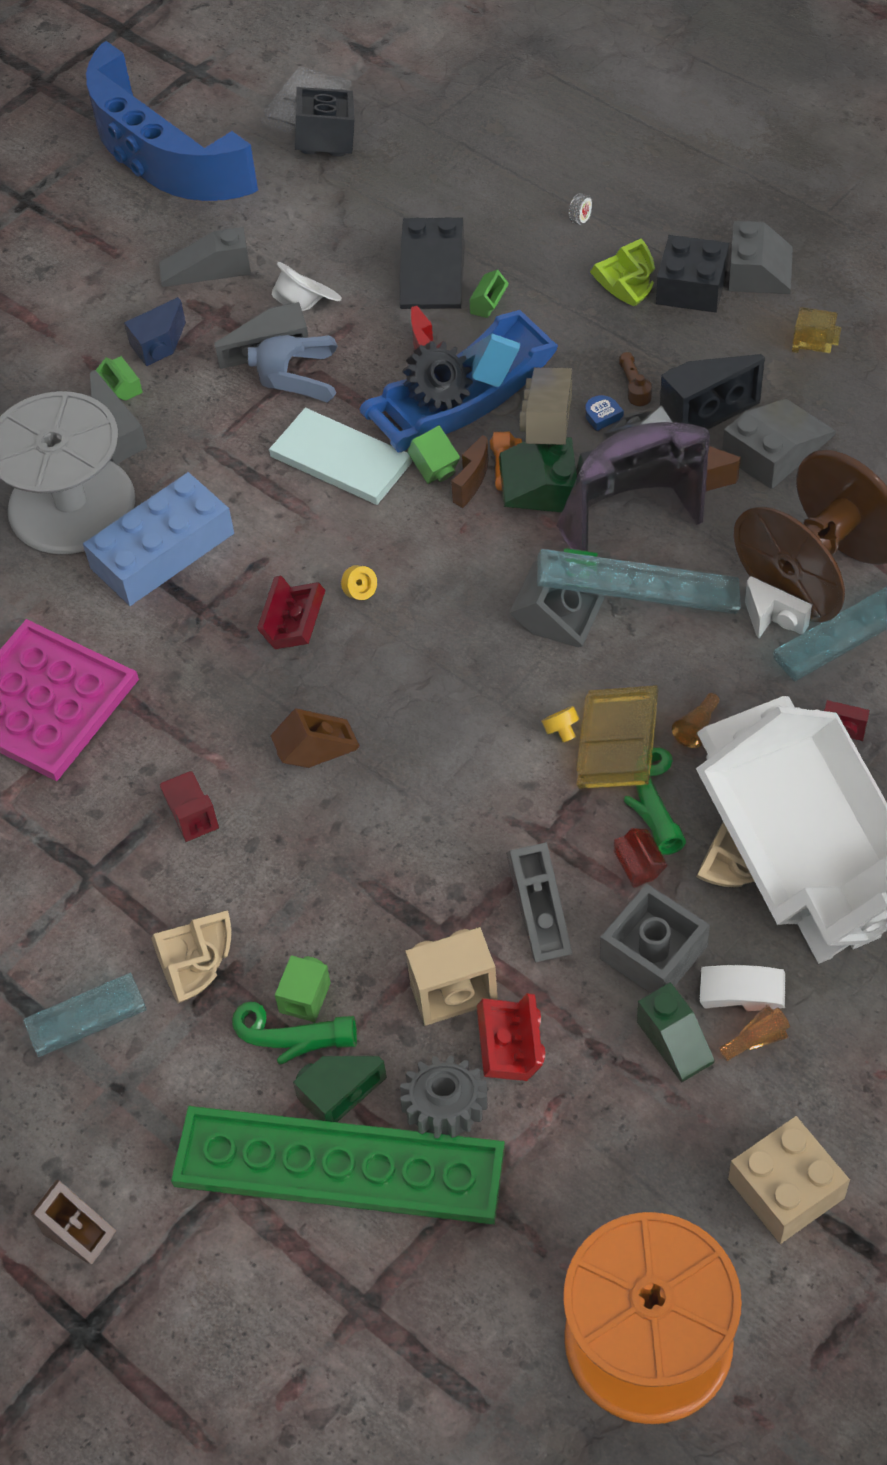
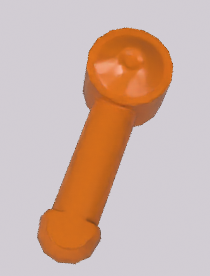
(498, 443)

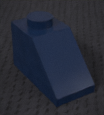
(156, 331)

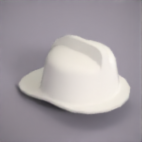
(294, 288)

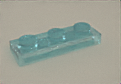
(84, 1014)

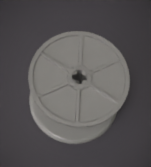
(61, 470)

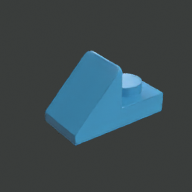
(491, 358)

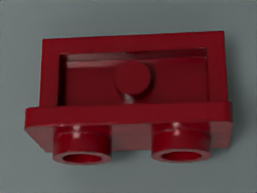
(290, 613)

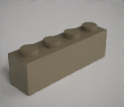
(547, 406)

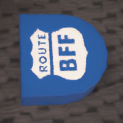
(602, 411)

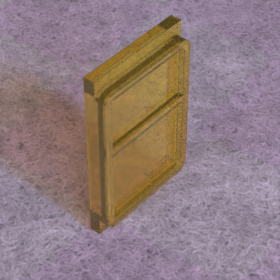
(617, 737)

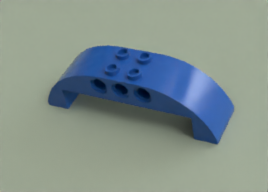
(158, 148)

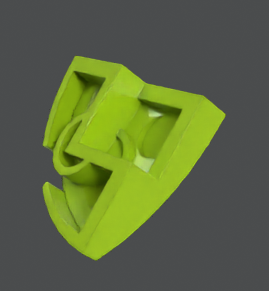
(627, 273)

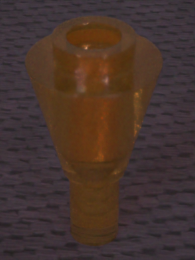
(686, 727)
(763, 1029)

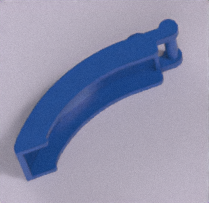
(534, 351)

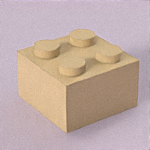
(451, 975)
(788, 1179)

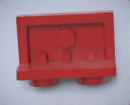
(510, 1038)

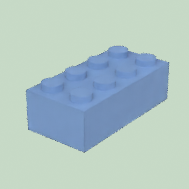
(159, 538)

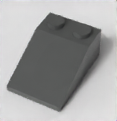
(774, 440)

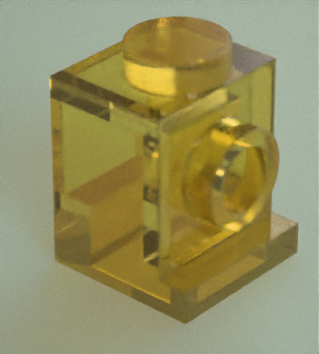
(816, 330)

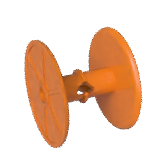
(651, 1317)

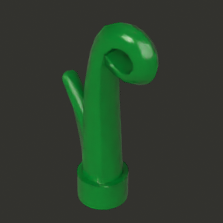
(652, 810)
(299, 1039)

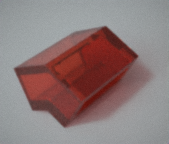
(639, 856)

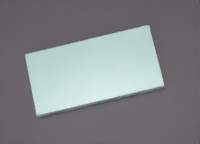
(340, 456)

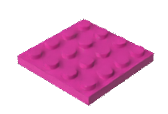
(54, 697)

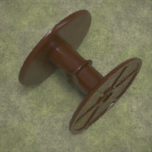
(843, 512)

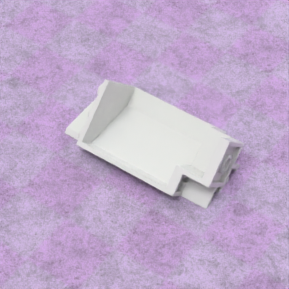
(803, 820)

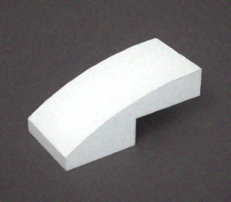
(742, 986)

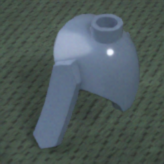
(272, 362)

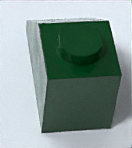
(674, 1031)
(337, 1084)

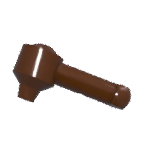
(638, 388)

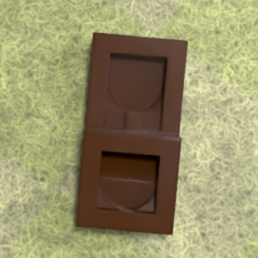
(469, 480)

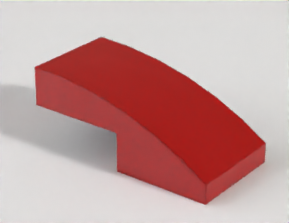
(421, 328)

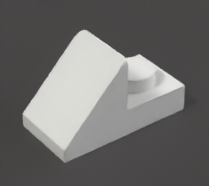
(772, 604)

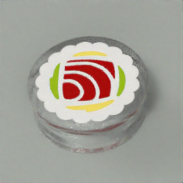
(580, 209)

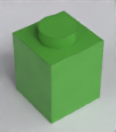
(434, 455)
(303, 988)

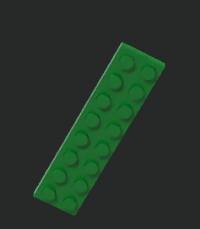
(340, 1164)

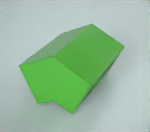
(479, 302)
(120, 378)

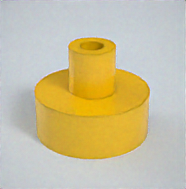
(359, 582)
(561, 722)

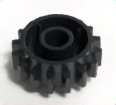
(447, 366)

